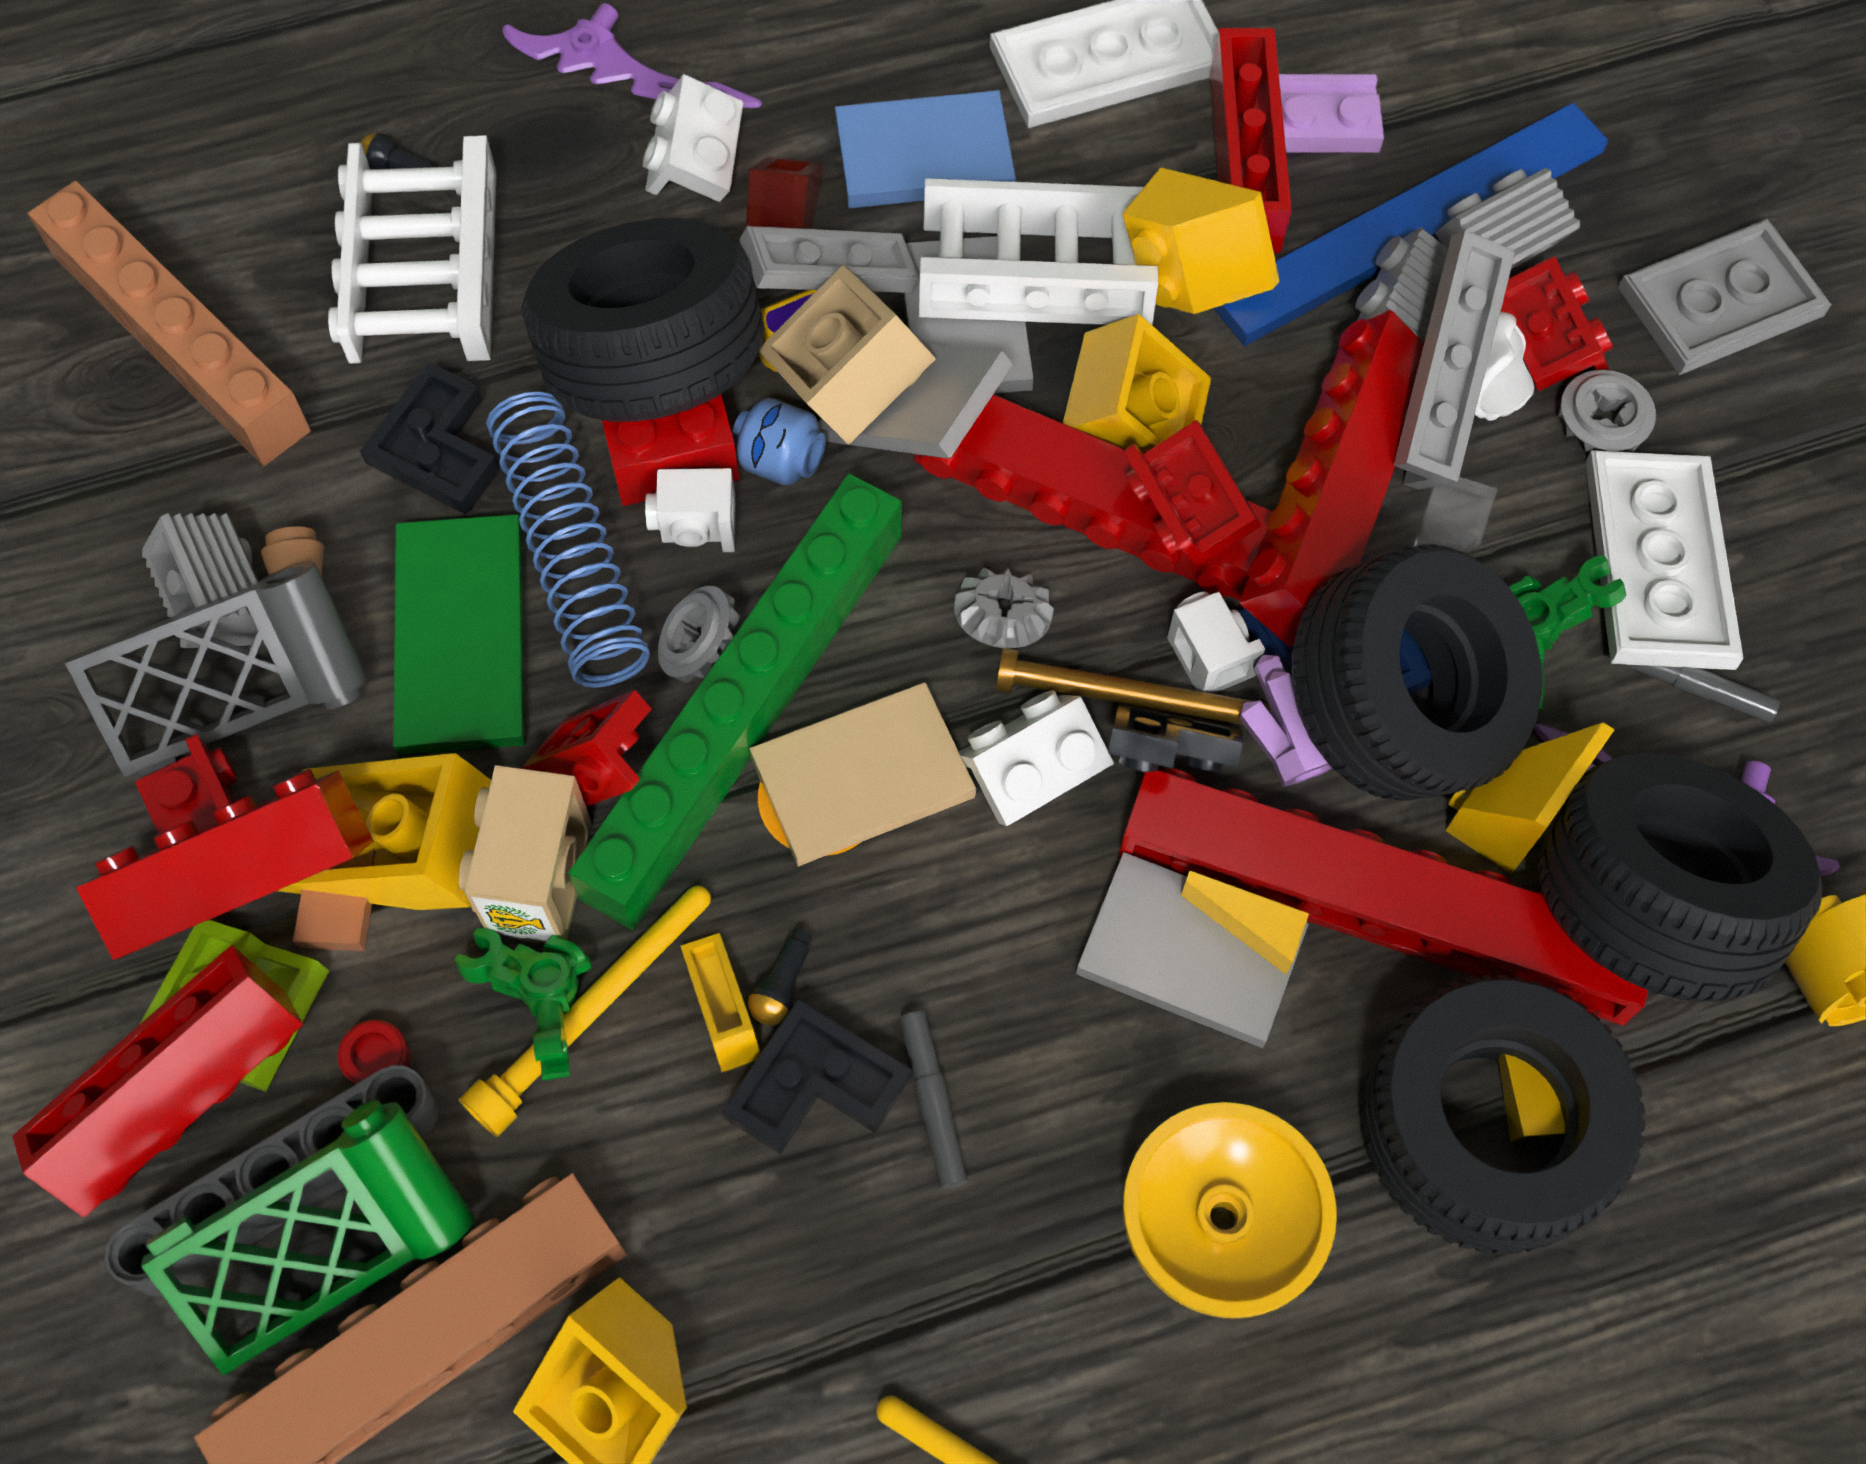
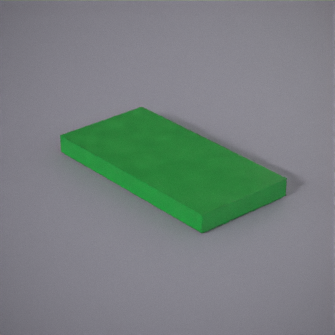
(459, 635)

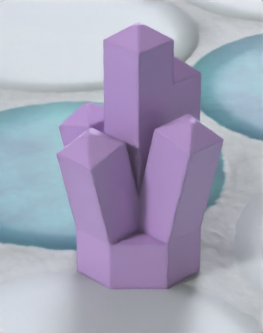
(1281, 732)

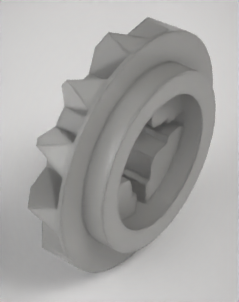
(1608, 392)
(979, 612)
(681, 649)

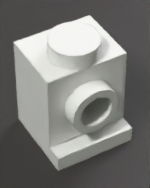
(693, 507)
(1213, 643)

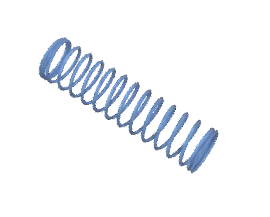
(536, 434)

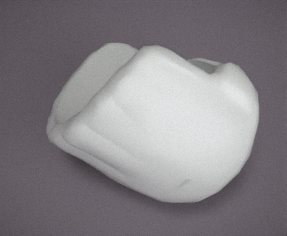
(1506, 379)

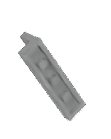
(1453, 361)

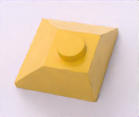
(1516, 808)
(607, 1382)

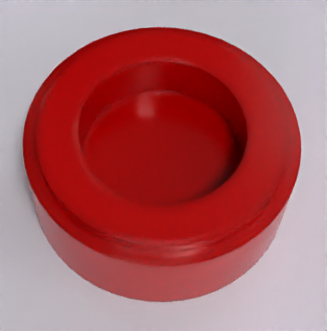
(372, 1048)

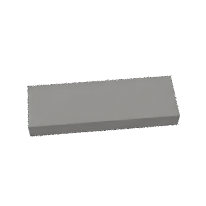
(811, 256)

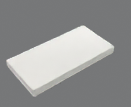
(1104, 55)
(1666, 543)

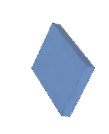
(901, 142)

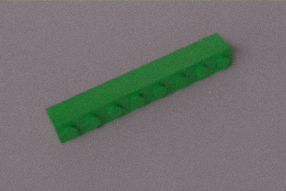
(737, 703)

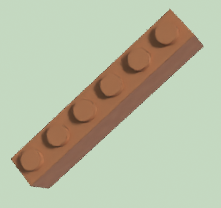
(170, 323)
(420, 1338)

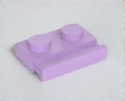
(1331, 113)

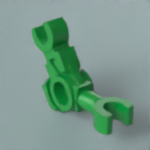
(1566, 603)
(541, 980)

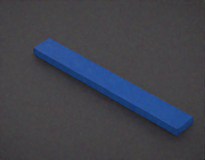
(1350, 251)

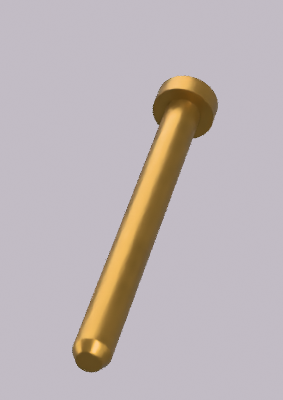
(1116, 689)

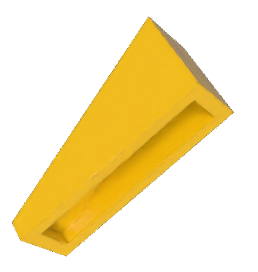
(1258, 922)
(721, 1002)
(1530, 1102)

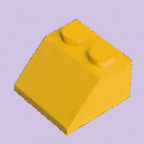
(1203, 238)
(1134, 386)

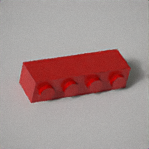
(1251, 121)
(225, 864)
(156, 1082)

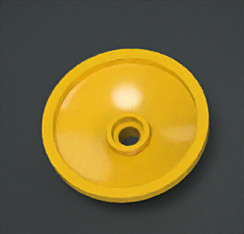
(1259, 1173)

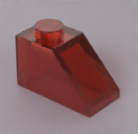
(783, 193)

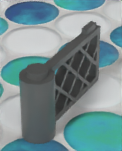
(305, 648)

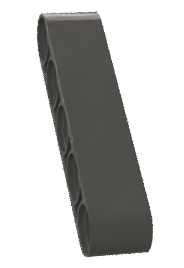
(251, 1170)

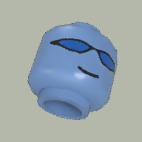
(778, 441)

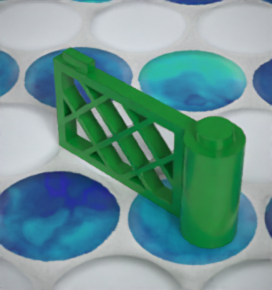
(388, 1177)

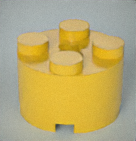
(1832, 961)

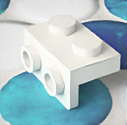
(693, 139)
(1035, 755)

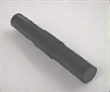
(1714, 688)
(933, 1100)

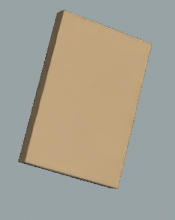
(862, 773)

